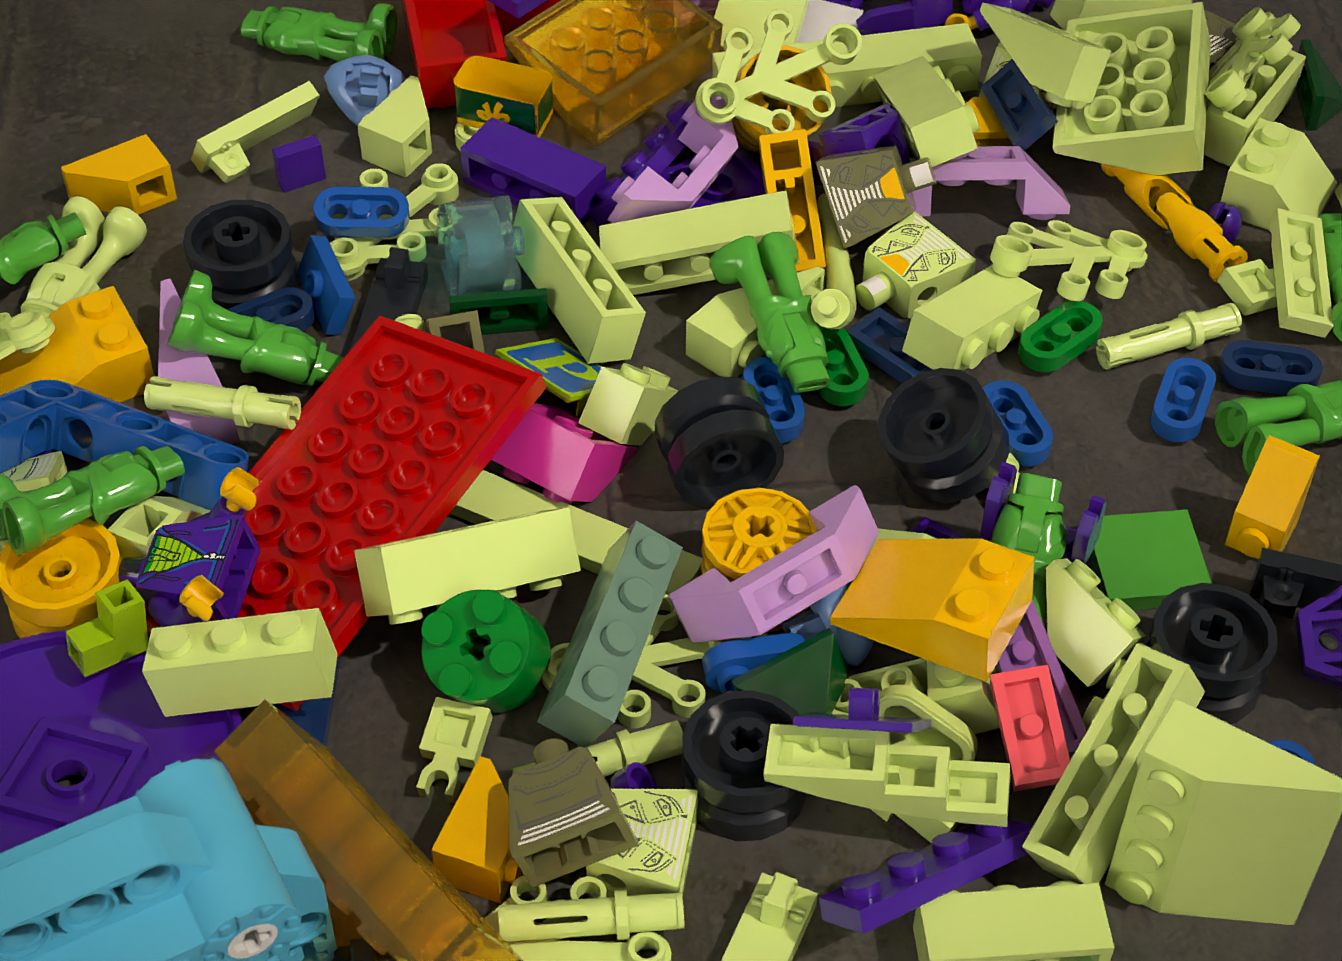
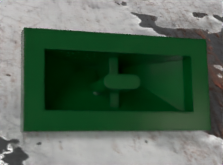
(1317, 89)
(506, 310)
(803, 677)

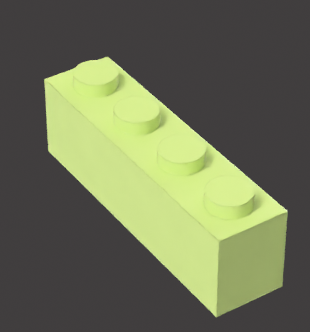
(929, 110)
(678, 245)
(579, 281)
(489, 555)
(1087, 808)

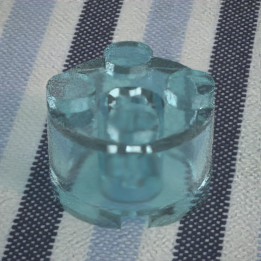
(479, 246)

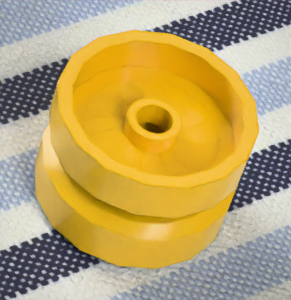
(58, 582)

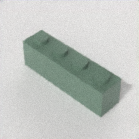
(610, 635)

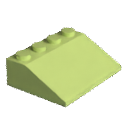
(1149, 96)
(1223, 824)

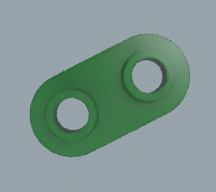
(1060, 336)
(844, 368)

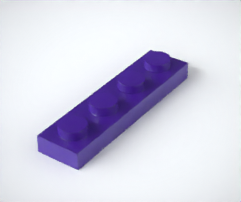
(660, 150)
(922, 876)

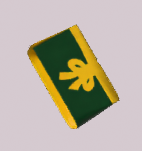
(504, 92)

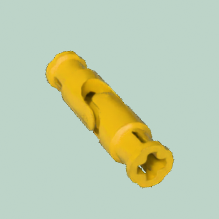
(1191, 228)

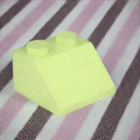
(1276, 172)

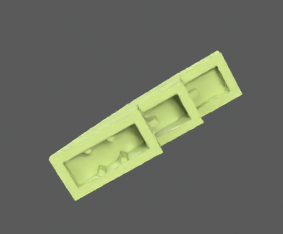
(887, 777)

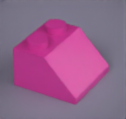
(561, 455)

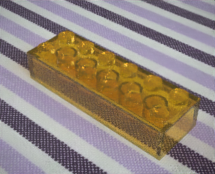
(355, 845)

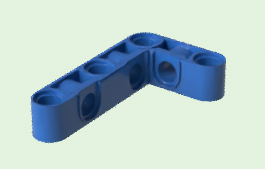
(91, 426)

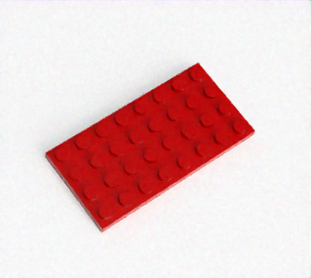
(374, 464)

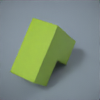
(114, 635)

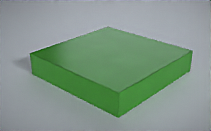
(1147, 557)

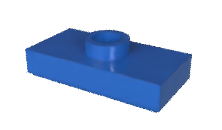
(326, 285)

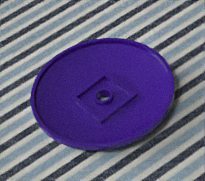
(87, 727)

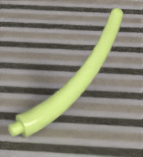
(837, 303)

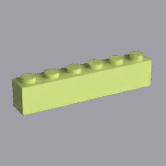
(945, 46)

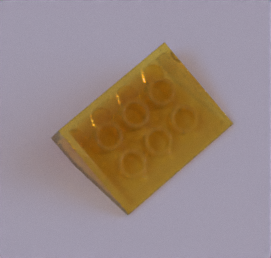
(616, 57)

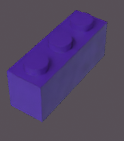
(524, 166)

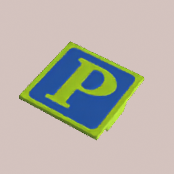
(561, 367)

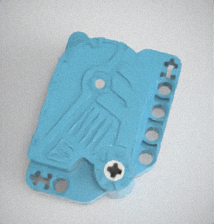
(166, 881)

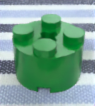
(490, 626)

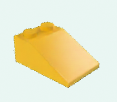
(90, 348)
(940, 600)

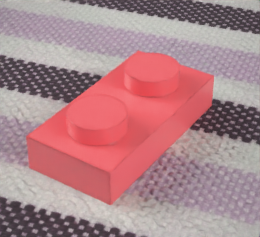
(1030, 727)

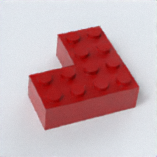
(450, 32)

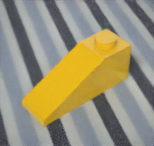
(789, 169)

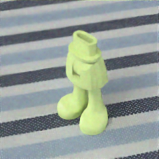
(111, 237)

